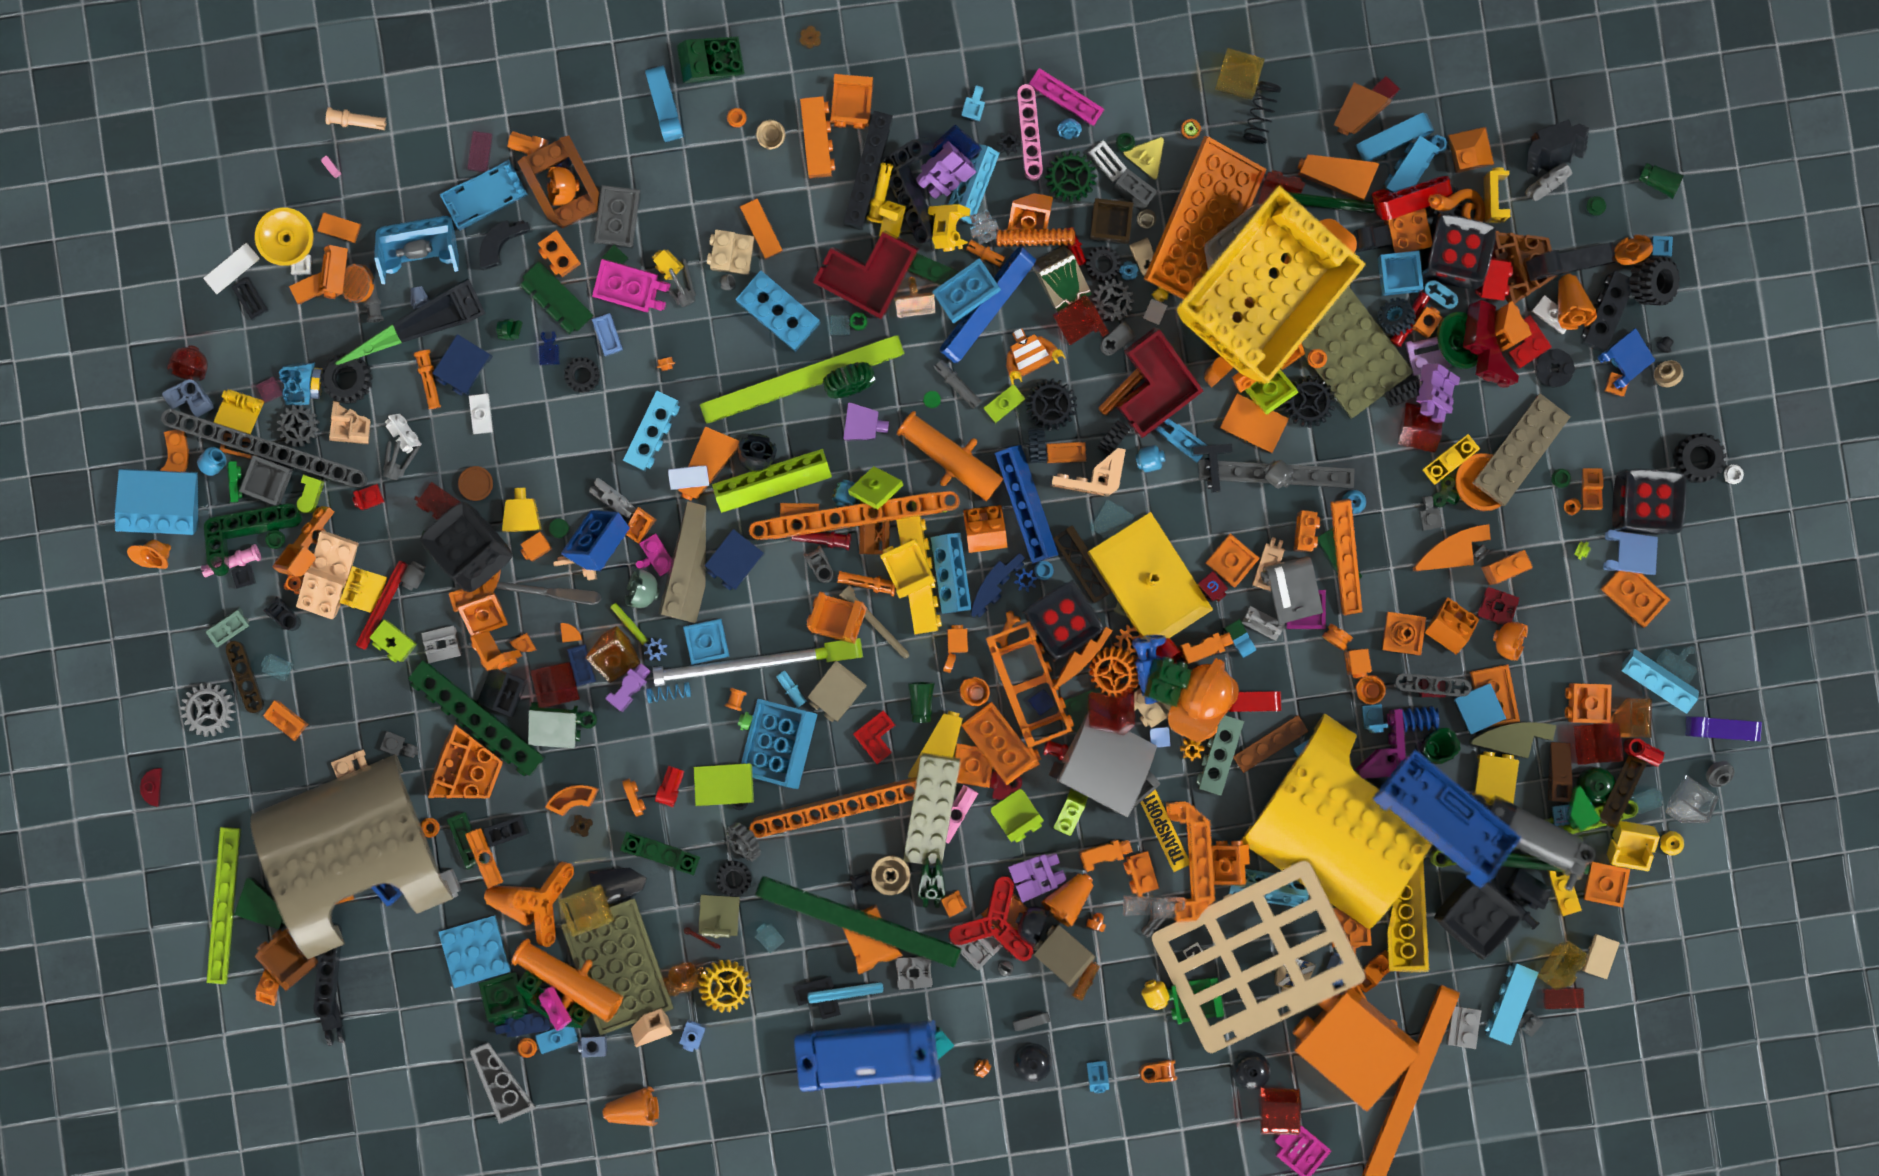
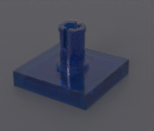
(958, 139)

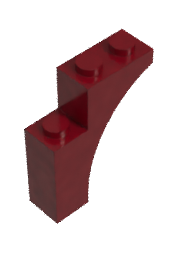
(1482, 340)

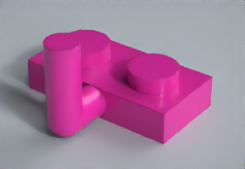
(656, 555)

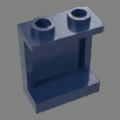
(461, 365)
(733, 560)

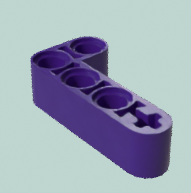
(1723, 728)

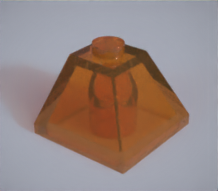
(613, 655)
(1634, 717)

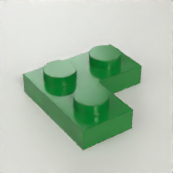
(234, 474)

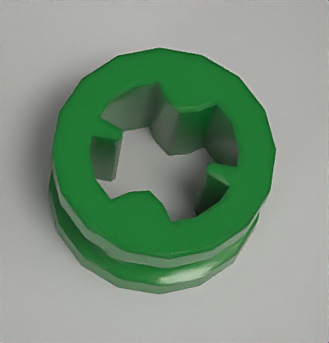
(858, 327)

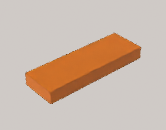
(761, 228)

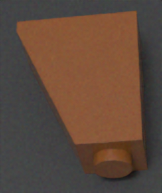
(1359, 109)

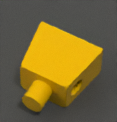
(520, 513)

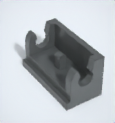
(1134, 190)

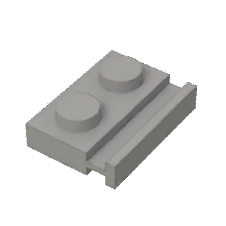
(1464, 1027)

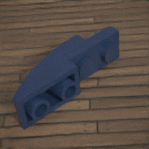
(989, 590)

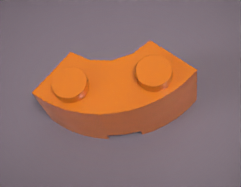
(571, 797)

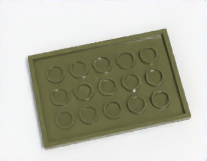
(1359, 355)
(624, 963)

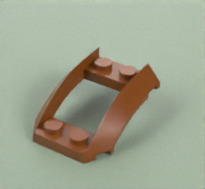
(548, 157)

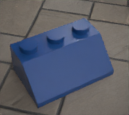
(596, 539)

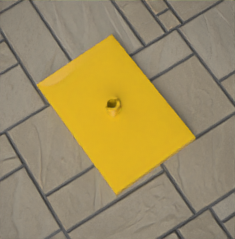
(1130, 563)

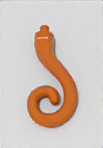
(1444, 203)

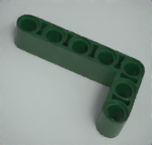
(243, 528)

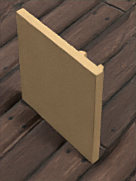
(1601, 956)

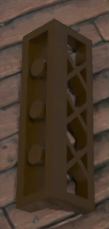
(1082, 549)

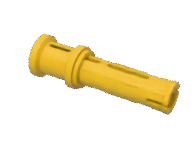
(880, 193)

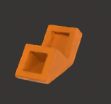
(1375, 971)

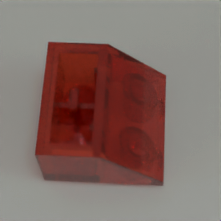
(555, 685)
(1280, 1111)

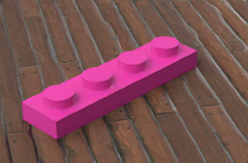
(1066, 97)

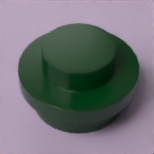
(1125, 142)
(1596, 205)
(1561, 478)
(275, 539)

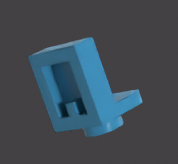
(1098, 1077)

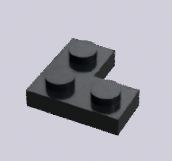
(827, 1008)

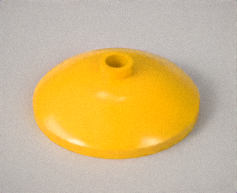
(271, 234)

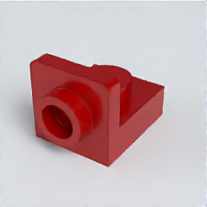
(368, 497)

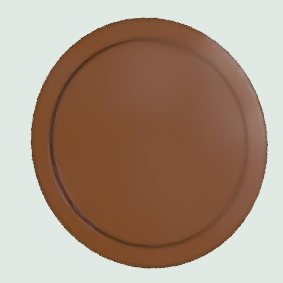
(475, 483)

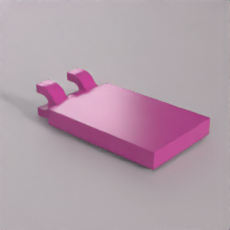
(629, 286)

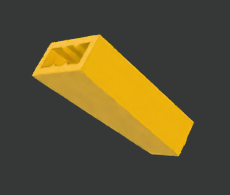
(942, 740)

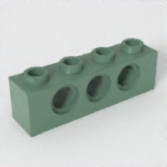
(1217, 784)

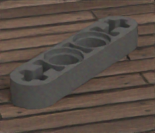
(1432, 687)

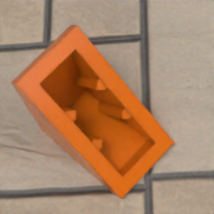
(639, 525)

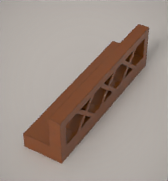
(871, 535)

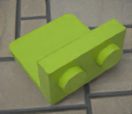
(1017, 816)

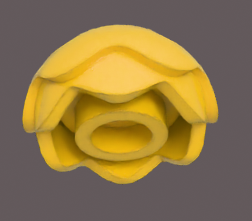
(1665, 843)

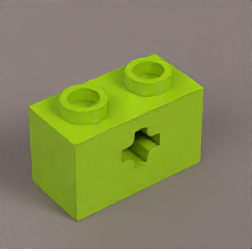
(403, 643)

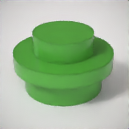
(745, 721)

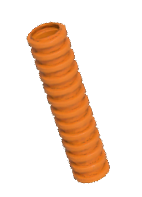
(1035, 237)

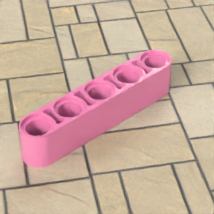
(1029, 123)

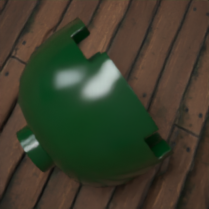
(1589, 783)

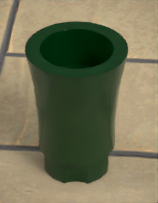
(1661, 179)
(921, 701)

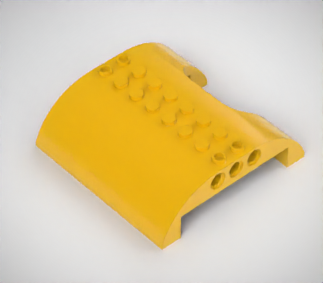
(1329, 819)

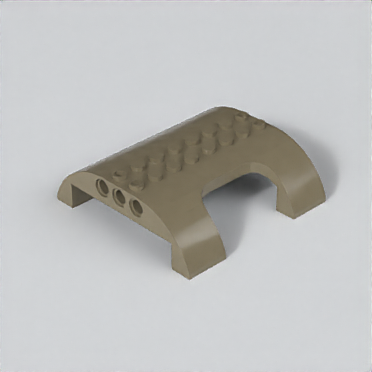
(340, 844)

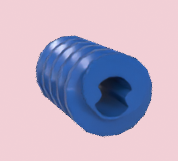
(1420, 718)

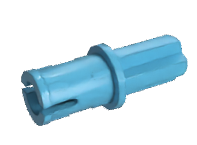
(791, 689)

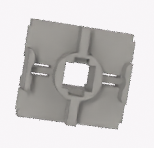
(450, 651)
(915, 982)

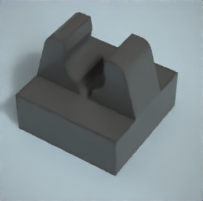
(1530, 1023)

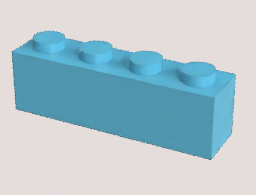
(1660, 681)
(1511, 1003)

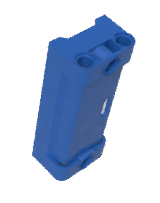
(1447, 817)
(867, 1055)

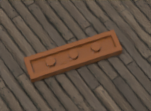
(1270, 744)

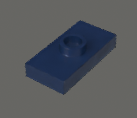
(581, 667)

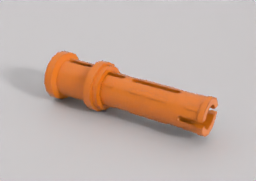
(425, 369)
(878, 585)

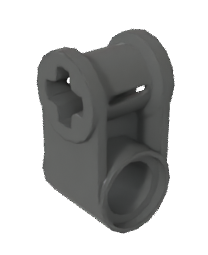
(1119, 337)
(819, 563)

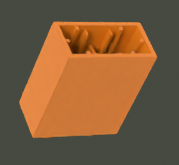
(1355, 1046)

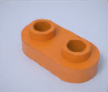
(636, 804)

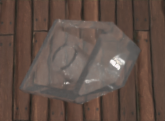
(1691, 803)

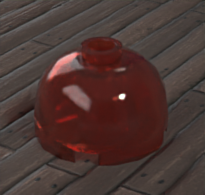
(188, 363)

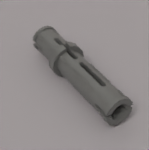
(960, 387)

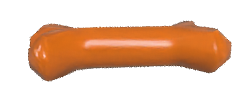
(1011, 620)

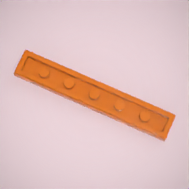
(1346, 557)

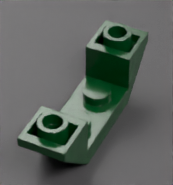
(660, 852)
(529, 989)

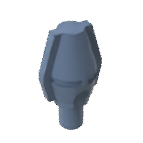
(418, 297)

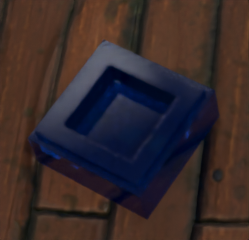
(1041, 702)

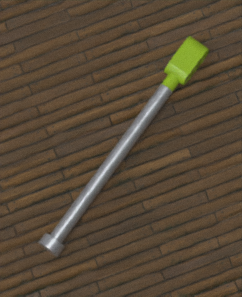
(831, 652)

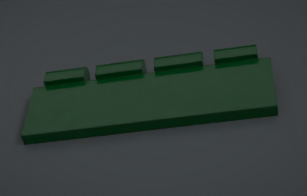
(553, 292)

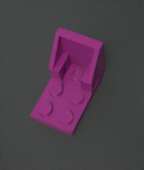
(1376, 763)

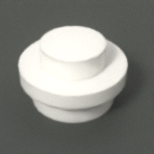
(1733, 474)

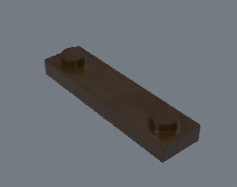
(1622, 791)

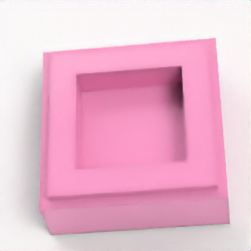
(330, 166)

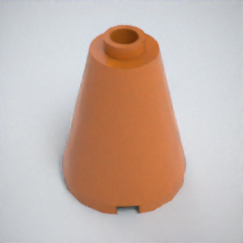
(1573, 304)
(497, 898)
(1069, 899)
(633, 1109)

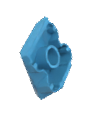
(297, 383)

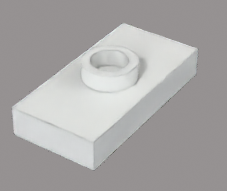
(1548, 311)
(481, 414)

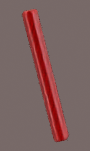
(382, 605)

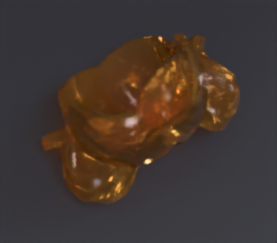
(683, 978)

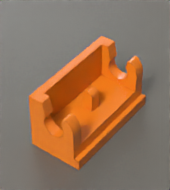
(285, 720)

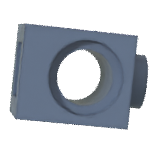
(600, 1040)

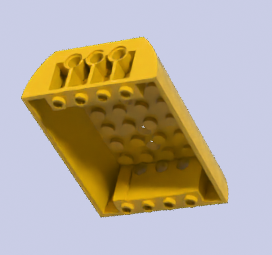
(1282, 307)

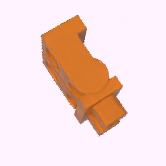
(1205, 648)
(1103, 852)

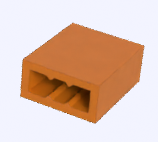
(1506, 567)

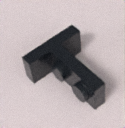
(1211, 462)

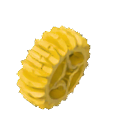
(730, 980)

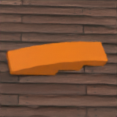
(1077, 662)

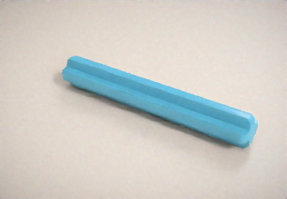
(846, 992)

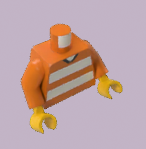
(1029, 354)

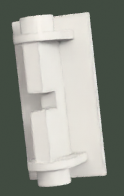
(398, 425)

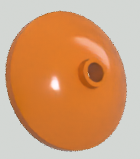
(1467, 490)

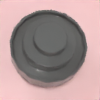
(1720, 774)

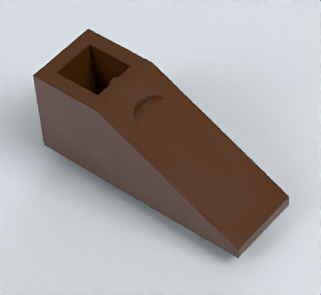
(1560, 772)

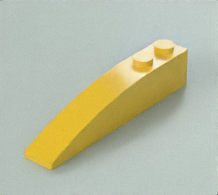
(1409, 927)

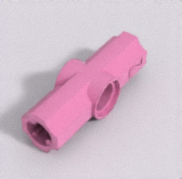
(963, 803)

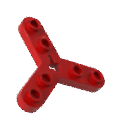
(997, 910)

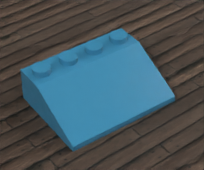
(157, 502)
(779, 743)

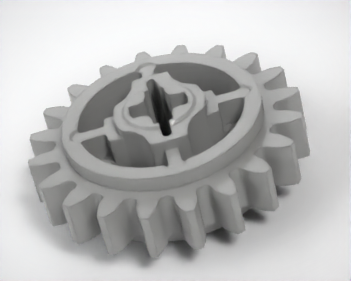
(219, 696)

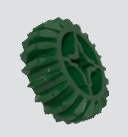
(1063, 182)
(849, 380)

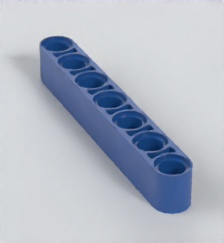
(977, 320)

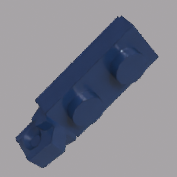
(528, 1024)

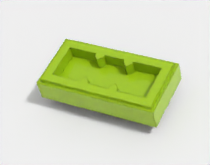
(1004, 403)

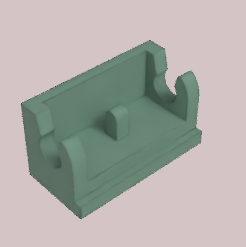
(227, 627)

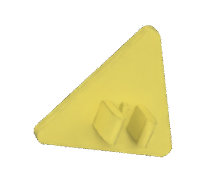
(1147, 156)

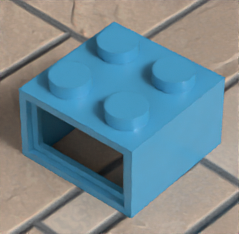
(1400, 273)

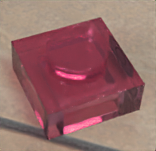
(269, 389)

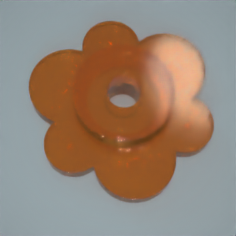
(810, 32)

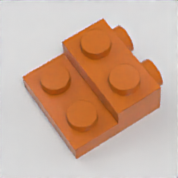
(1305, 536)
(1588, 703)
(1229, 862)

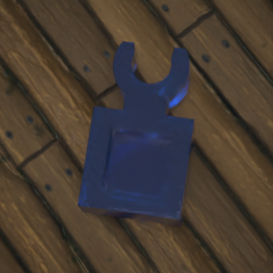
(549, 352)

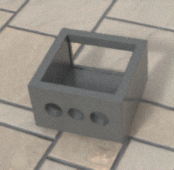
(266, 480)

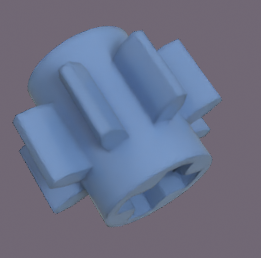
(650, 651)

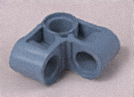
(197, 401)

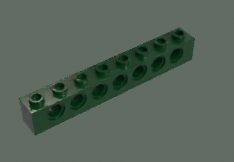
(418, 682)

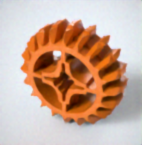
(1107, 678)

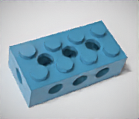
(778, 298)

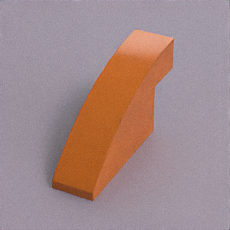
(1453, 550)

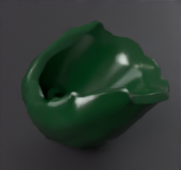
(1440, 746)

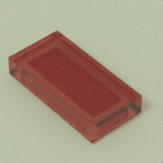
(1564, 998)

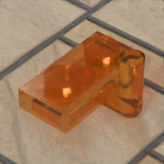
(915, 303)

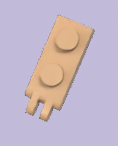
(1270, 556)

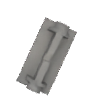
(1263, 623)

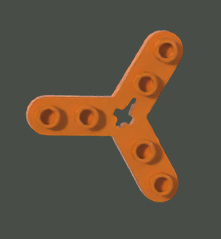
(542, 902)

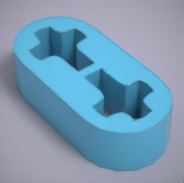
(1443, 291)

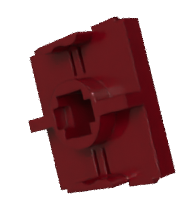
(1488, 611)

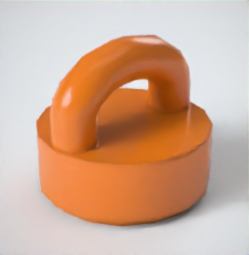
(1093, 924)

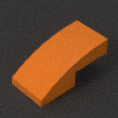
(306, 288)
(1592, 488)

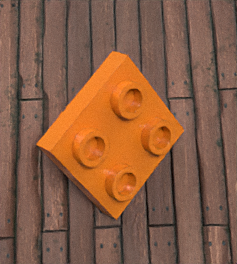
(1404, 633)

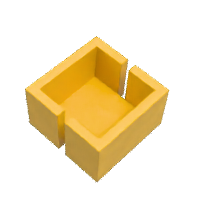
(1630, 848)

